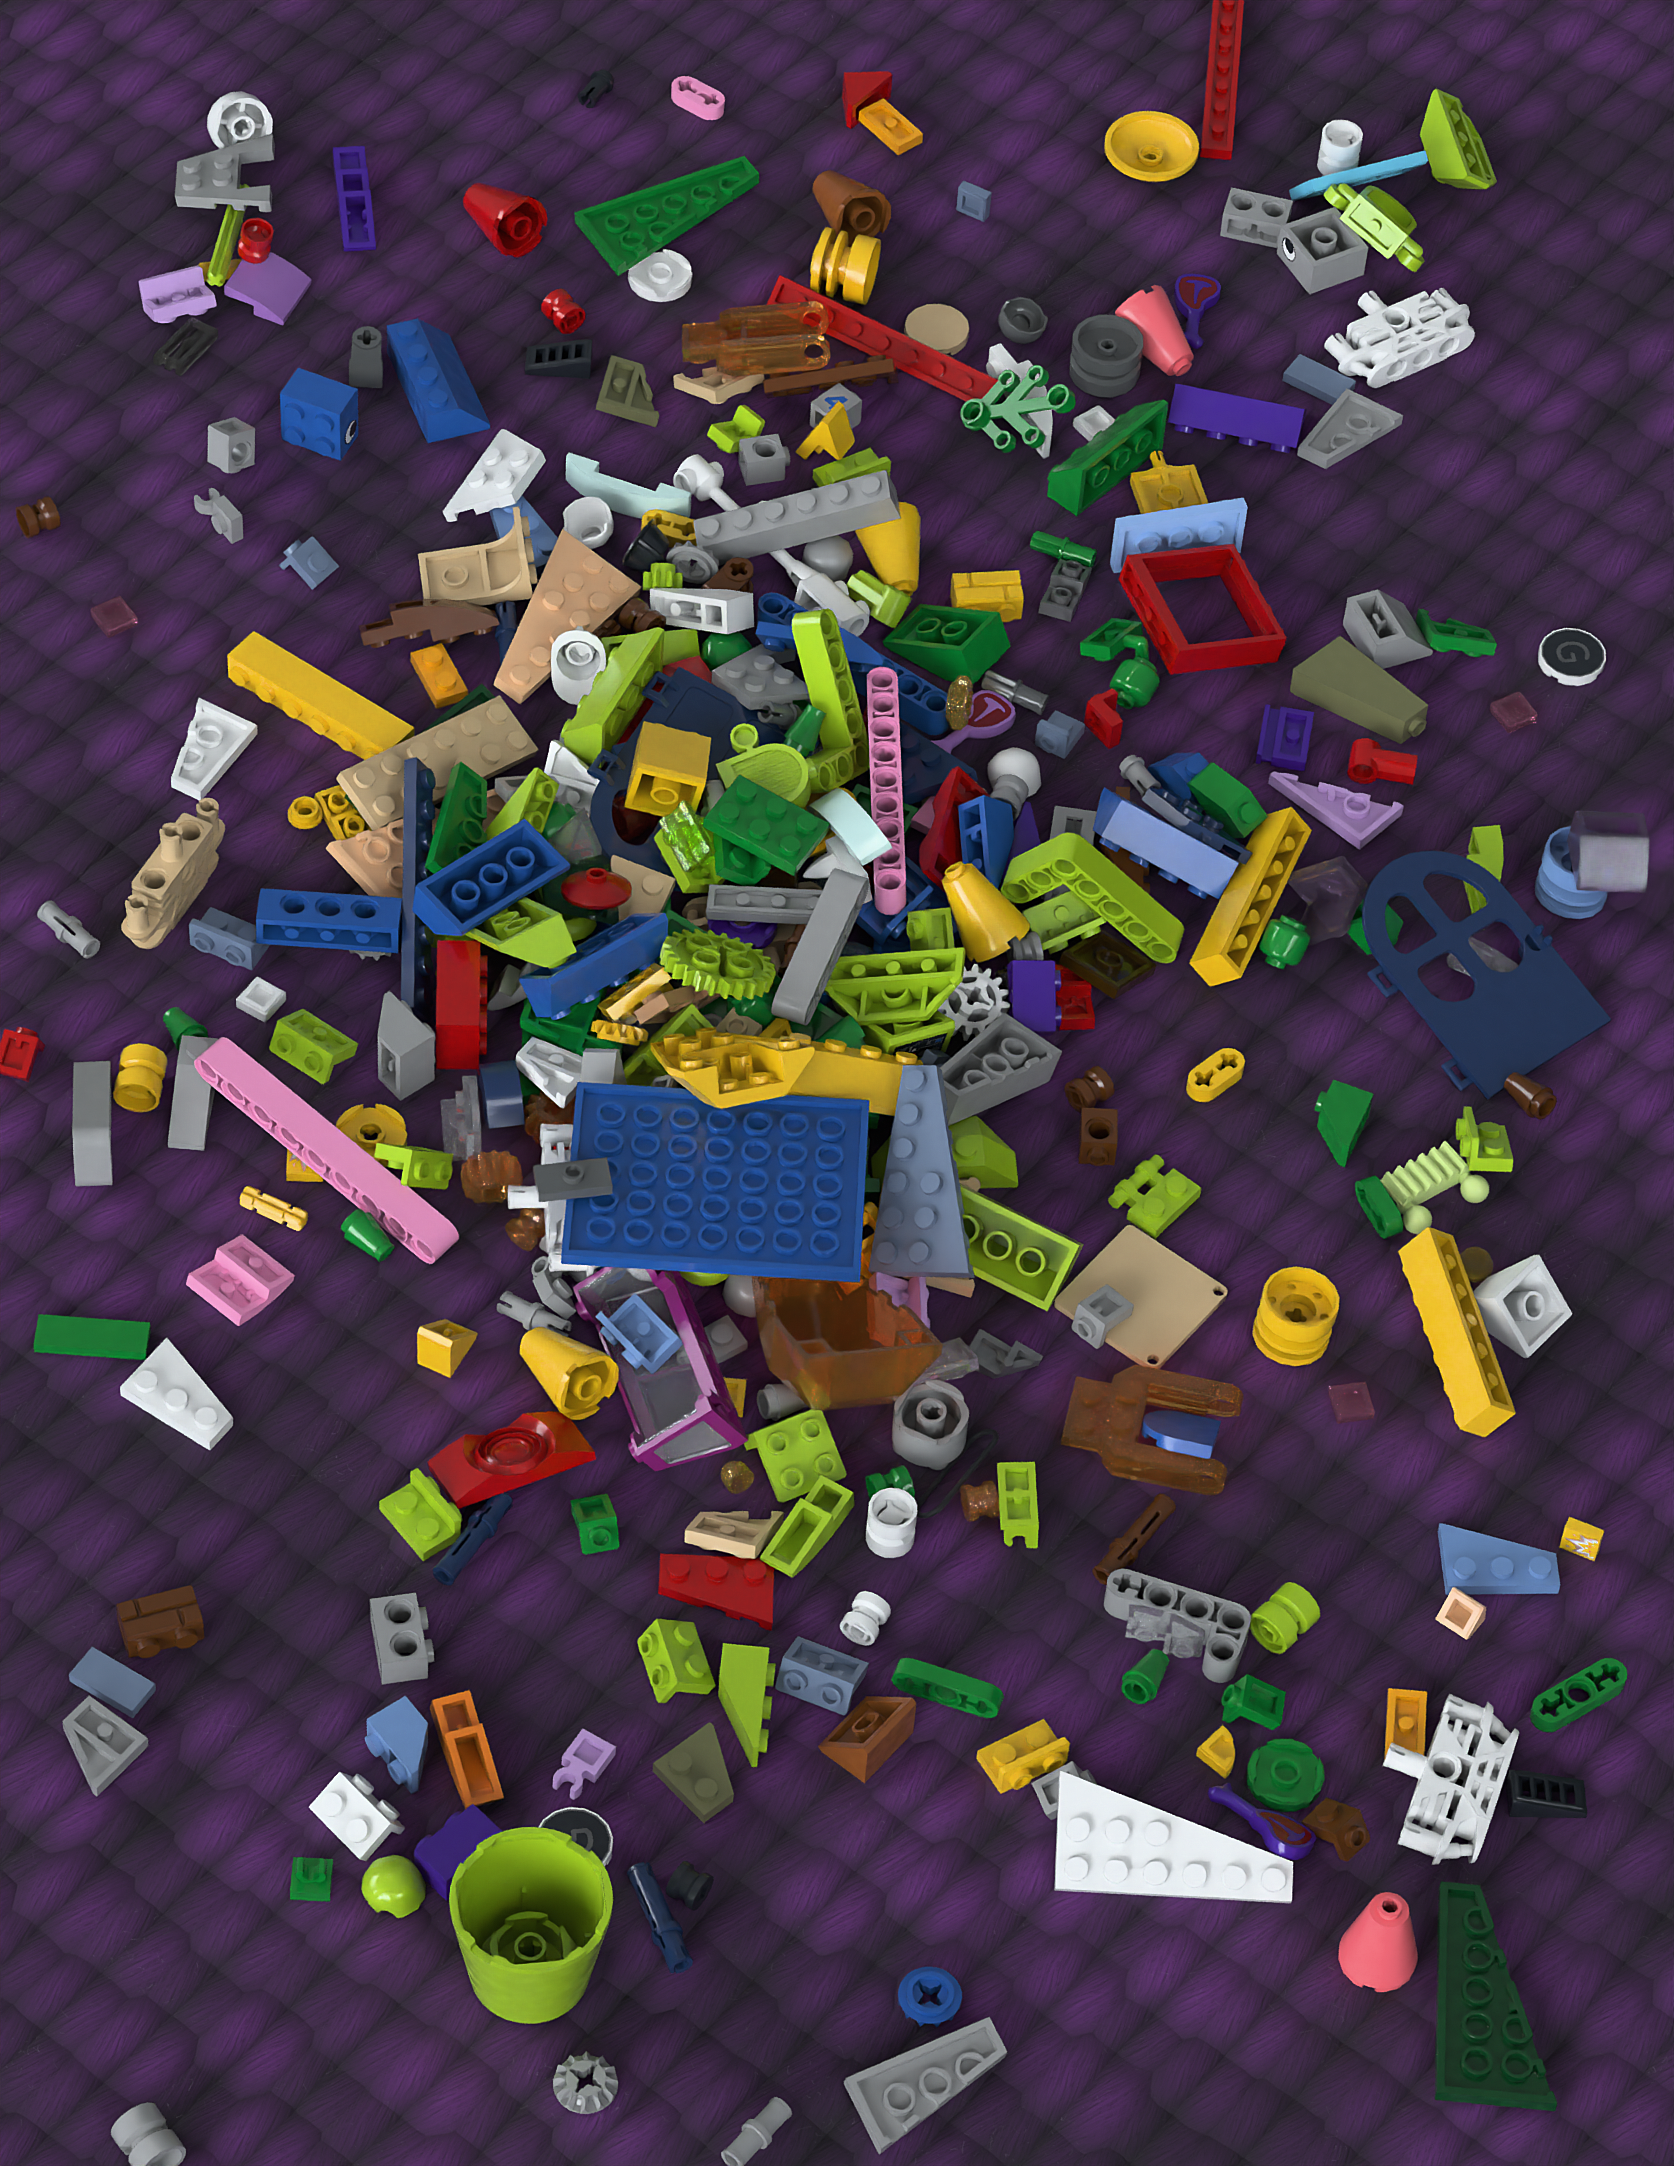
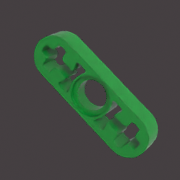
(947, 1687)
(1571, 1709)

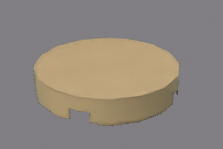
(938, 327)

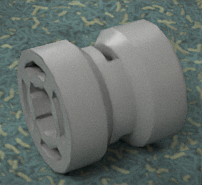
(1011, 790)

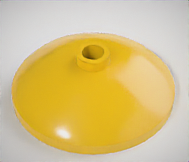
(1151, 146)

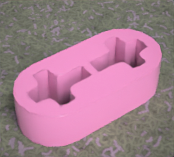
(697, 98)

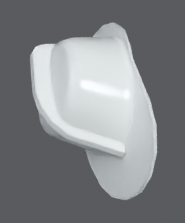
(575, 663)

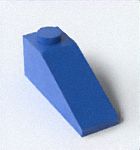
(986, 835)

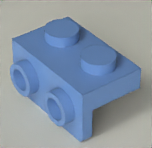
(642, 1334)

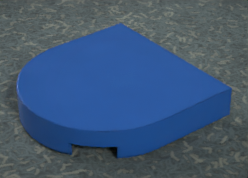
(1182, 1432)

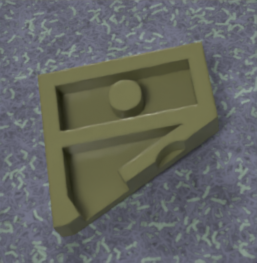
(627, 393)
(697, 1773)

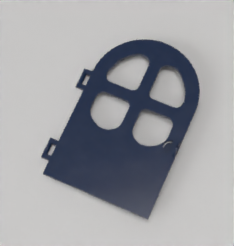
(685, 705)
(1512, 1017)

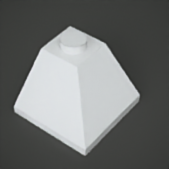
(1522, 1305)

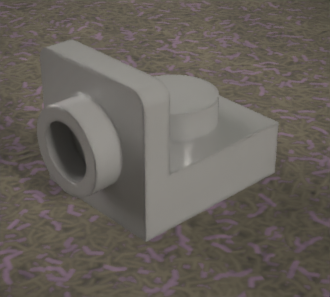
(1100, 1314)
(1048, 1787)

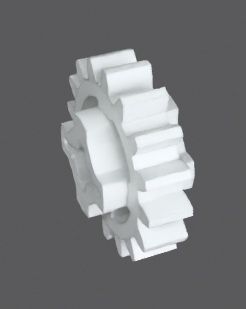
(983, 1010)

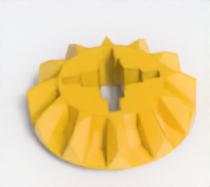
(619, 1032)

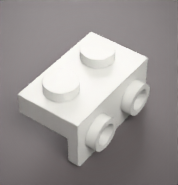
(356, 1814)

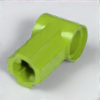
(883, 600)

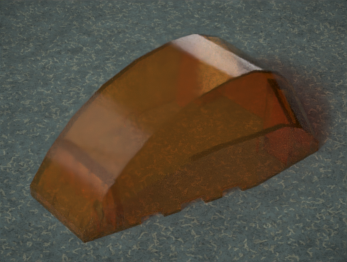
(840, 1341)

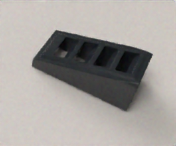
(575, 362)
(1537, 1782)

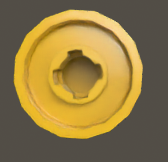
(140, 1077)

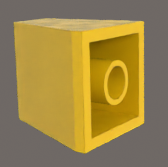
(667, 769)

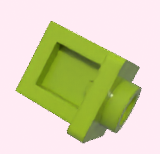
(744, 425)

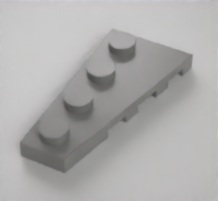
(917, 2083)

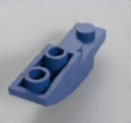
(859, 654)

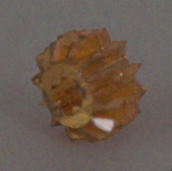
(545, 1111)
(489, 1175)

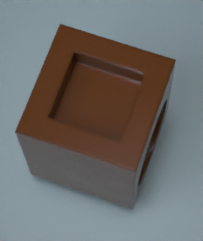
(1098, 1136)

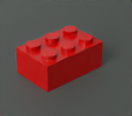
(460, 1004)

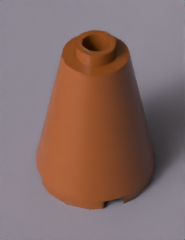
(851, 205)

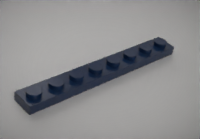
(416, 935)

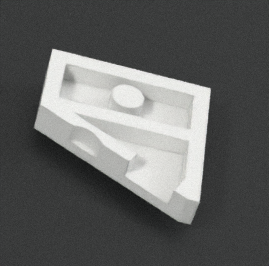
(575, 783)
(550, 1069)

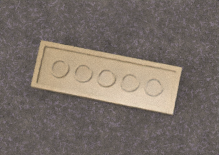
(481, 738)

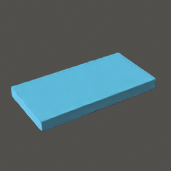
(1359, 175)

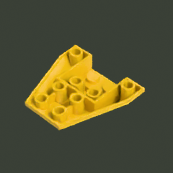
(732, 1067)

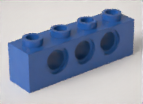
(329, 920)

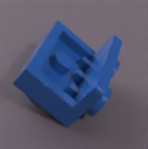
(884, 926)

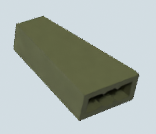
(1359, 691)

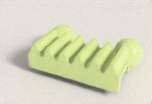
(1428, 1178)

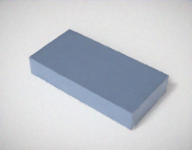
(1317, 379)
(112, 1682)

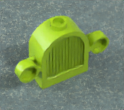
(1378, 221)
(770, 766)

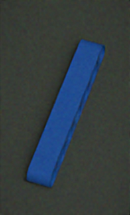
(919, 700)

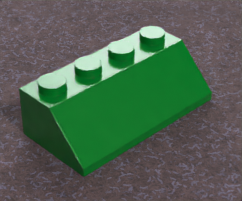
(1108, 457)

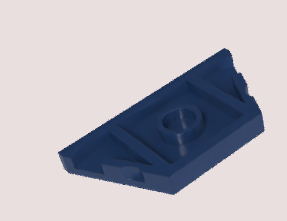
(923, 766)
(1188, 818)

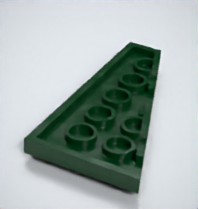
(1480, 2022)

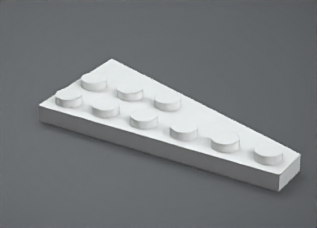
(1139, 1850)

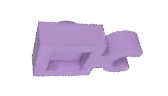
(583, 1759)

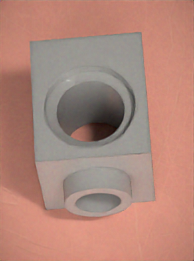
(231, 445)
(763, 459)

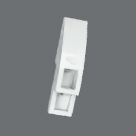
(1001, 360)

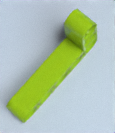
(833, 692)
(1101, 885)

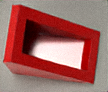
(862, 90)

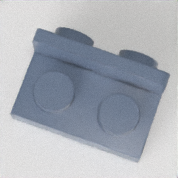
(227, 938)
(820, 1675)

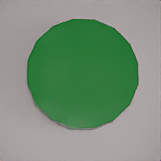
(1285, 1775)

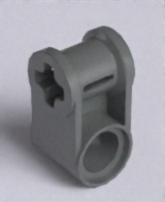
(366, 359)

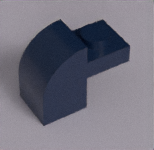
(501, 1094)

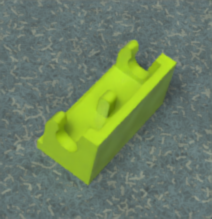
(1018, 1502)

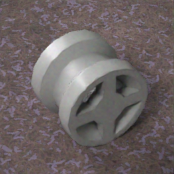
(1026, 949)

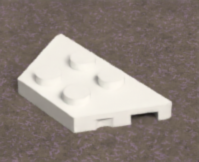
(497, 477)

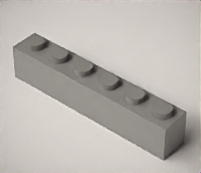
(799, 518)

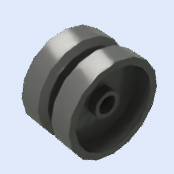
(1106, 355)

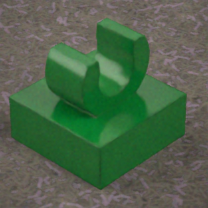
(311, 1879)

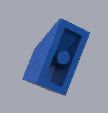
(1177, 771)

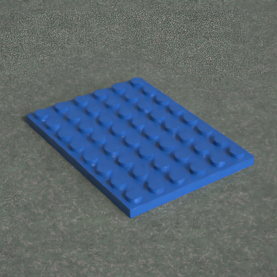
(720, 1189)

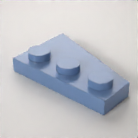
(542, 536)
(1494, 1565)

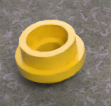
(305, 813)

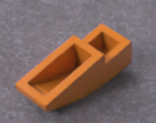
(466, 1749)

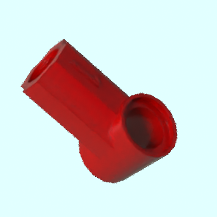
(1371, 762)

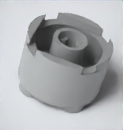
(930, 1424)

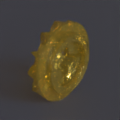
(959, 702)

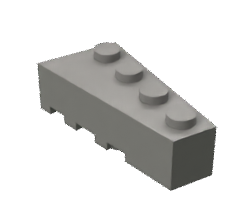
(996, 1067)

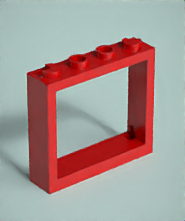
(1139, 580)

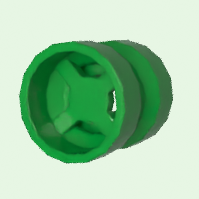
(896, 1478)

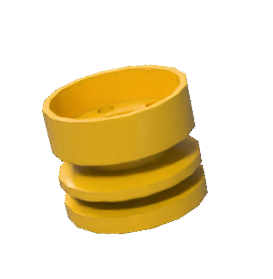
(838, 264)
(1296, 1316)

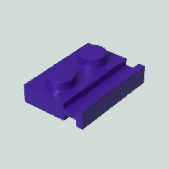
(1285, 737)

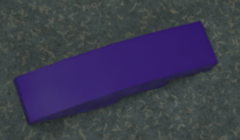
(354, 198)

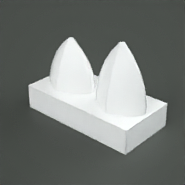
(836, 857)

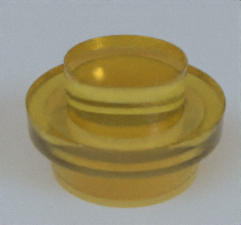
(1477, 1263)

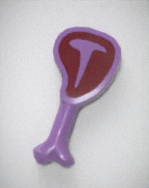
(989, 717)

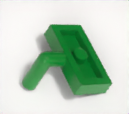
(1113, 638)

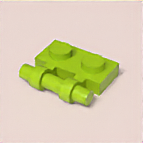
(1162, 1203)

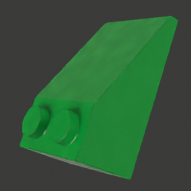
(950, 640)

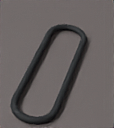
(935, 1511)

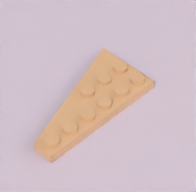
(571, 592)
(377, 855)

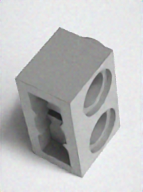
(1255, 217)
(398, 1638)

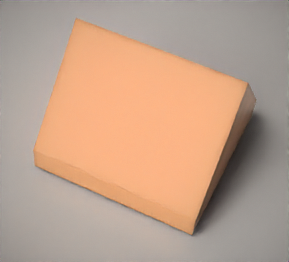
(1461, 1613)

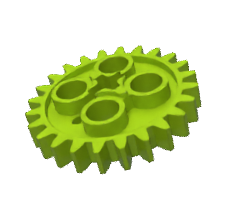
(717, 964)

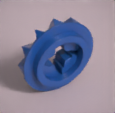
(930, 1981)

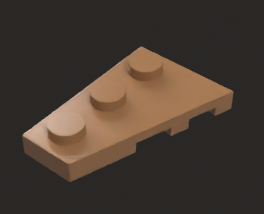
(661, 1006)

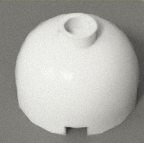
(238, 119)

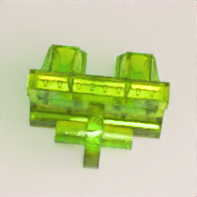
(686, 835)

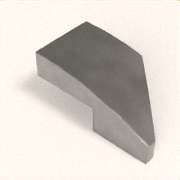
(1000, 1359)

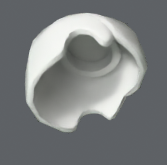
(589, 521)
(1018, 763)

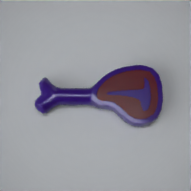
(1192, 297)
(1280, 1833)

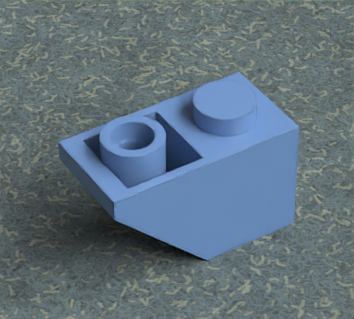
(401, 1739)

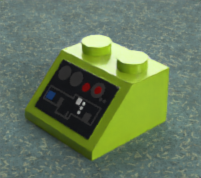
(911, 1036)

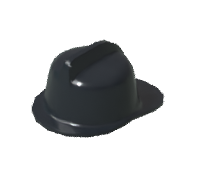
(647, 549)

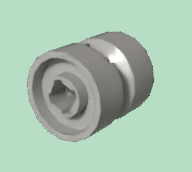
(146, 2137)

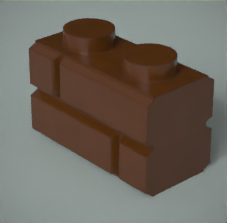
(160, 1622)

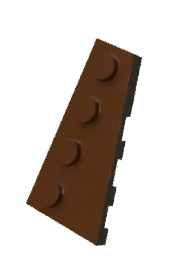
(859, 375)

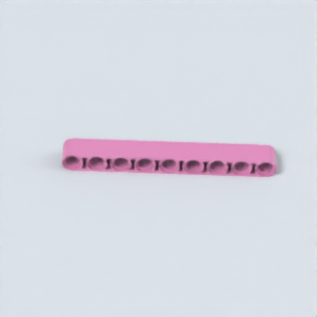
(886, 788)
(326, 1150)

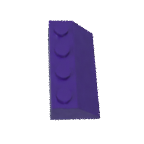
(1236, 416)

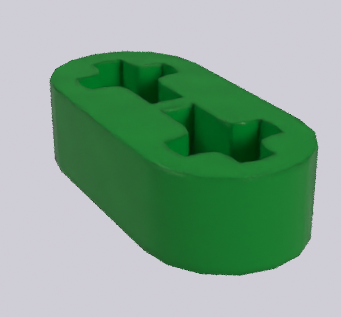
(1379, 1206)

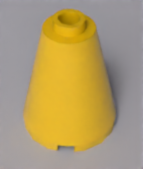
(895, 549)
(981, 913)
(569, 1371)

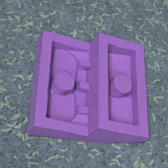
(269, 286)

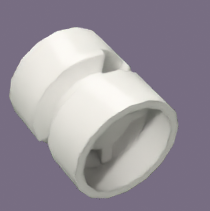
(1339, 147)
(891, 1522)

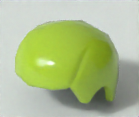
(393, 1886)

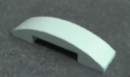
(621, 495)
(851, 825)

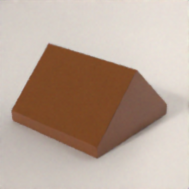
(870, 1734)

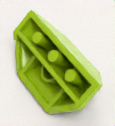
(1454, 145)
(896, 984)
(976, 1153)

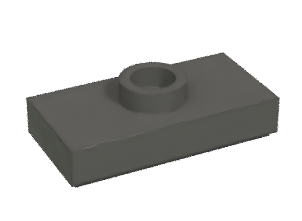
(572, 1179)

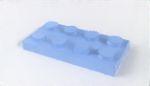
(1179, 529)

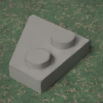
(102, 1743)

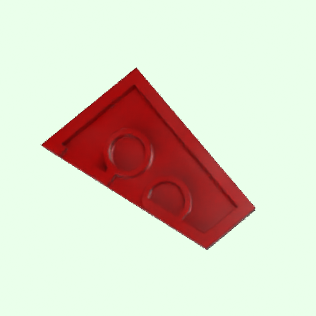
(722, 1582)

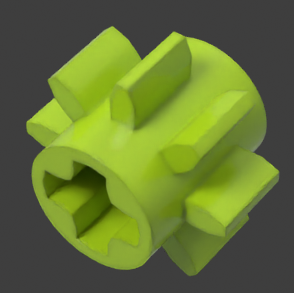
(662, 576)

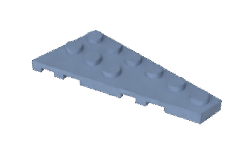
(921, 1197)

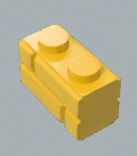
(989, 592)

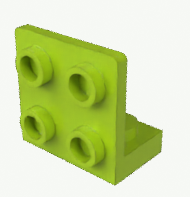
(797, 1453)

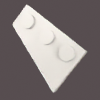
(210, 748)
(177, 1396)

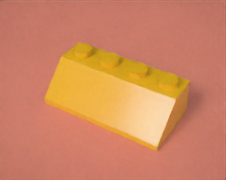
(852, 1073)

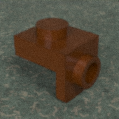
(1339, 1825)

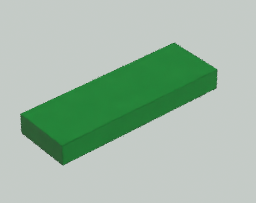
(92, 1337)

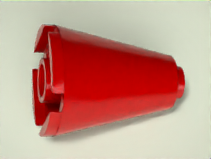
(506, 218)

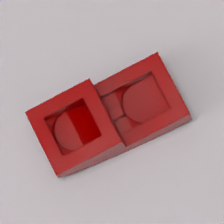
(1074, 1001)

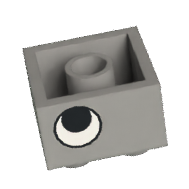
(1322, 250)

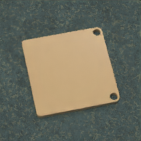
(1166, 1292)

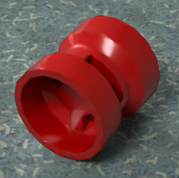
(255, 240)
(566, 314)

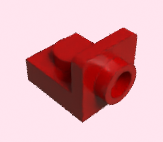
(1103, 719)
(19, 1052)

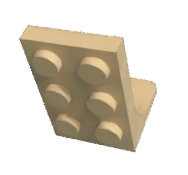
(484, 571)

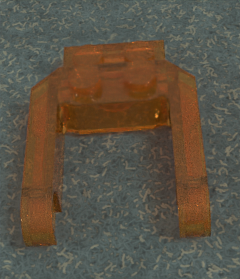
(758, 339)
(1111, 1417)

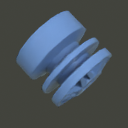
(1556, 882)

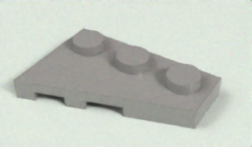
(1347, 428)

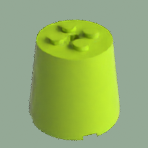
(530, 1921)

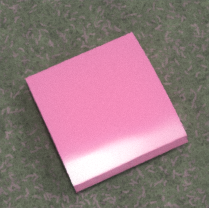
(240, 1280)

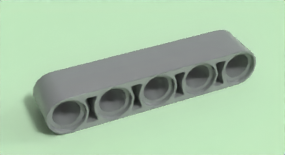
(820, 946)

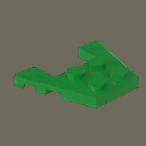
(574, 1029)

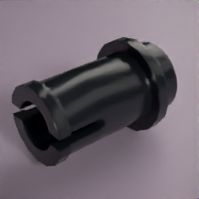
(600, 82)

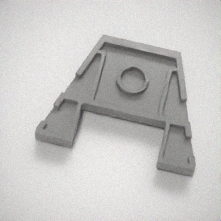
(215, 177)
(760, 678)

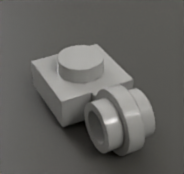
(552, 1289)
(724, 1339)

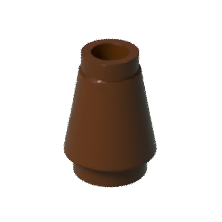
(1531, 1096)

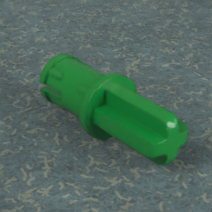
(1063, 548)

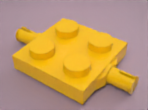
(1166, 486)

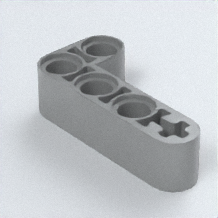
(92, 1123)
(1214, 1615)

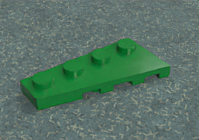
(459, 819)

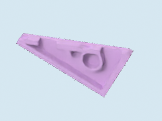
(1342, 811)

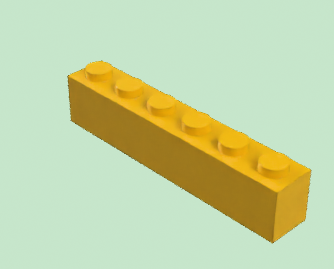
(314, 698)
(1250, 898)
(1456, 1332)

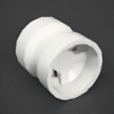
(867, 1615)

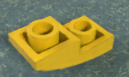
(339, 814)

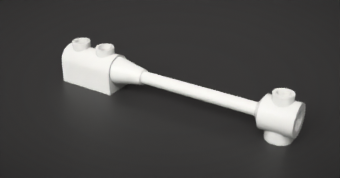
(814, 589)

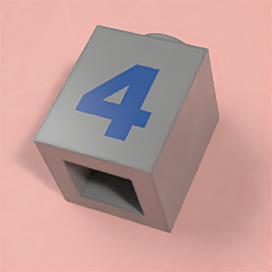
(827, 400)

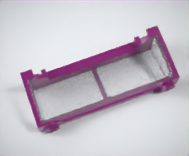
(685, 1404)

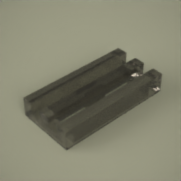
(190, 349)

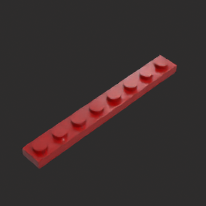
(1222, 79)
(880, 339)

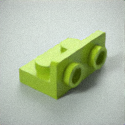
(851, 467)
(311, 1044)
(1484, 1144)
(420, 1165)
(423, 1515)

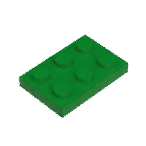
(766, 825)

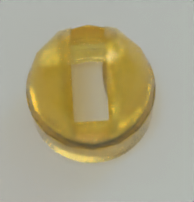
(736, 1476)

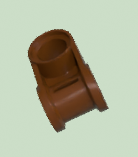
(734, 576)

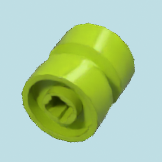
(1284, 1616)

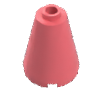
(1161, 331)
(1380, 1945)

